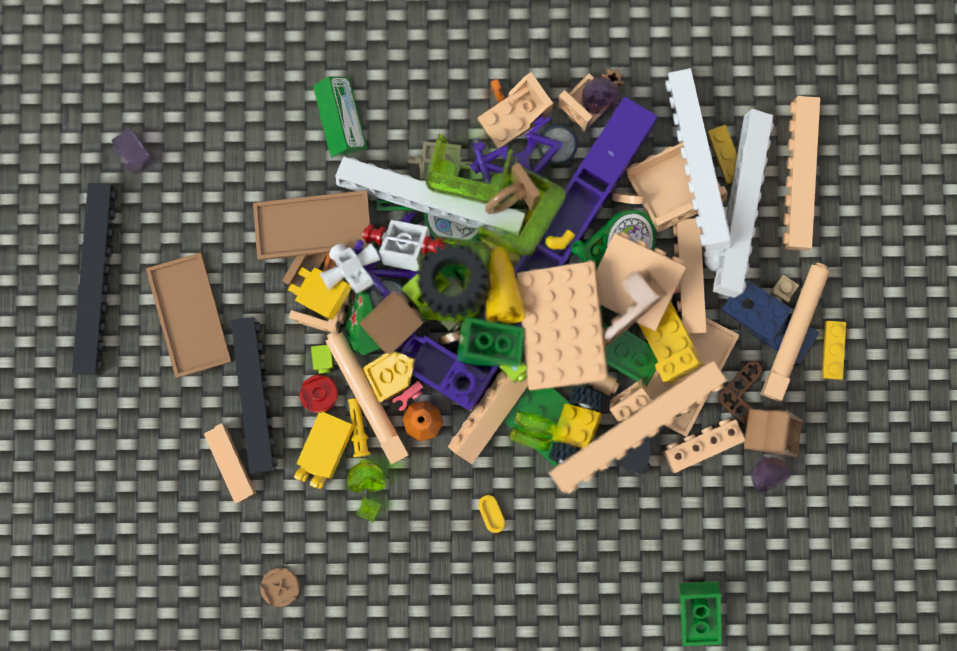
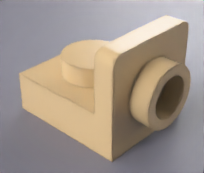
(784, 289)

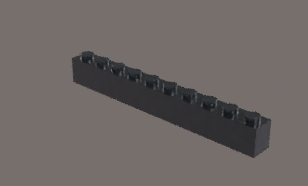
(94, 279)

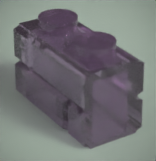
(132, 151)

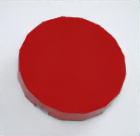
(318, 394)

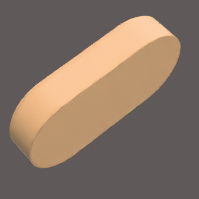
(628, 198)

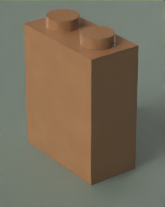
(391, 322)

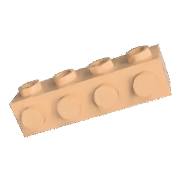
(703, 446)

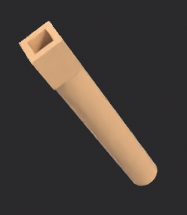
(778, 378)
(366, 397)

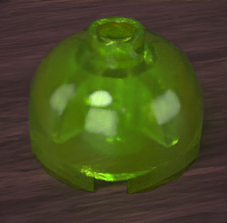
(366, 476)

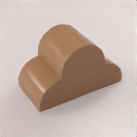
(773, 432)

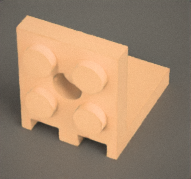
(572, 105)
(328, 326)

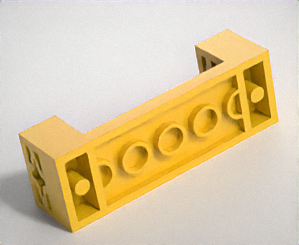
(672, 347)

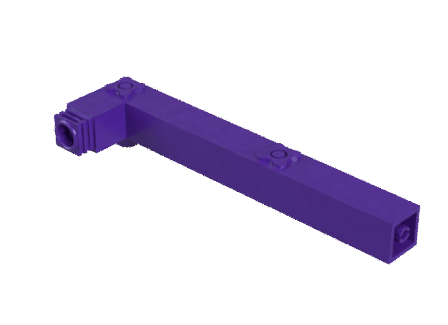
(583, 202)

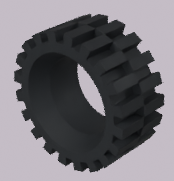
(453, 303)

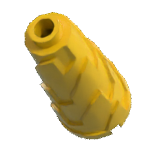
(504, 296)

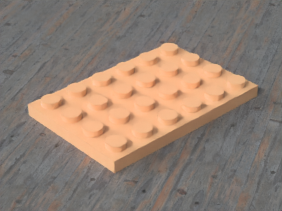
(562, 326)

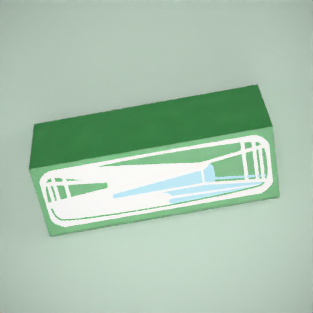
(339, 116)

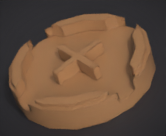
(280, 587)

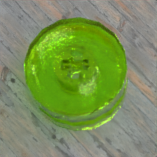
(533, 430)

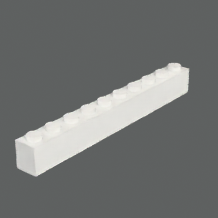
(699, 161)
(415, 195)
(743, 202)

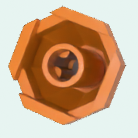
(432, 423)

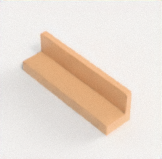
(230, 463)

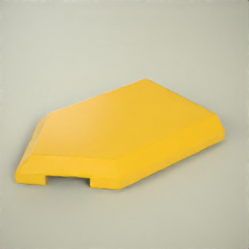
(389, 374)

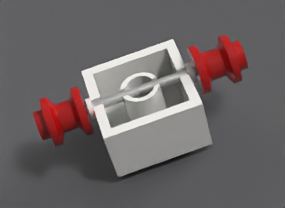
(402, 244)

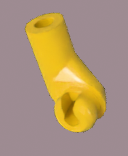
(559, 242)

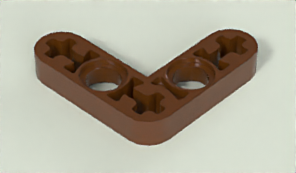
(736, 393)

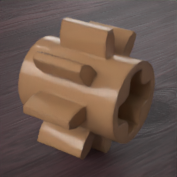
(614, 74)

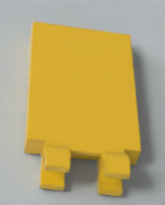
(317, 296)
(323, 449)

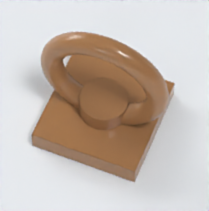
(522, 188)

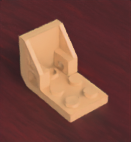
(517, 112)

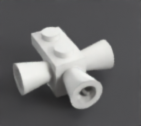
(350, 267)

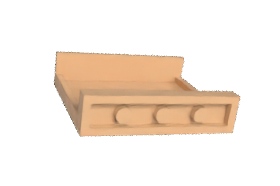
(665, 187)
(623, 258)

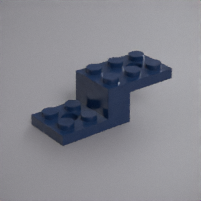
(766, 319)

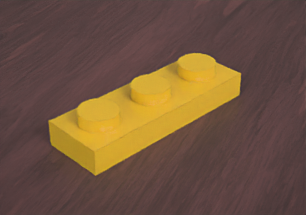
(724, 151)
(834, 350)

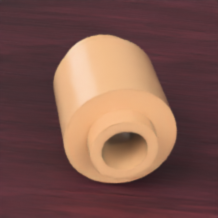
(606, 387)

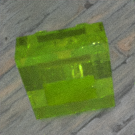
(368, 509)

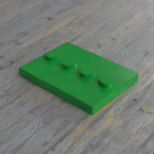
(543, 402)

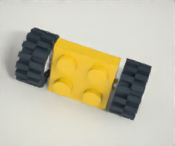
(577, 423)

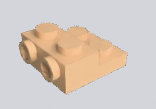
(630, 400)

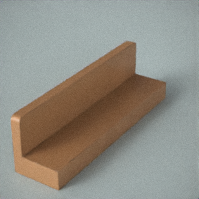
(307, 262)

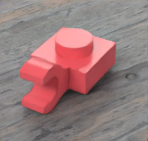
(413, 392)

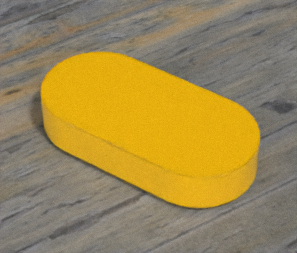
(491, 514)

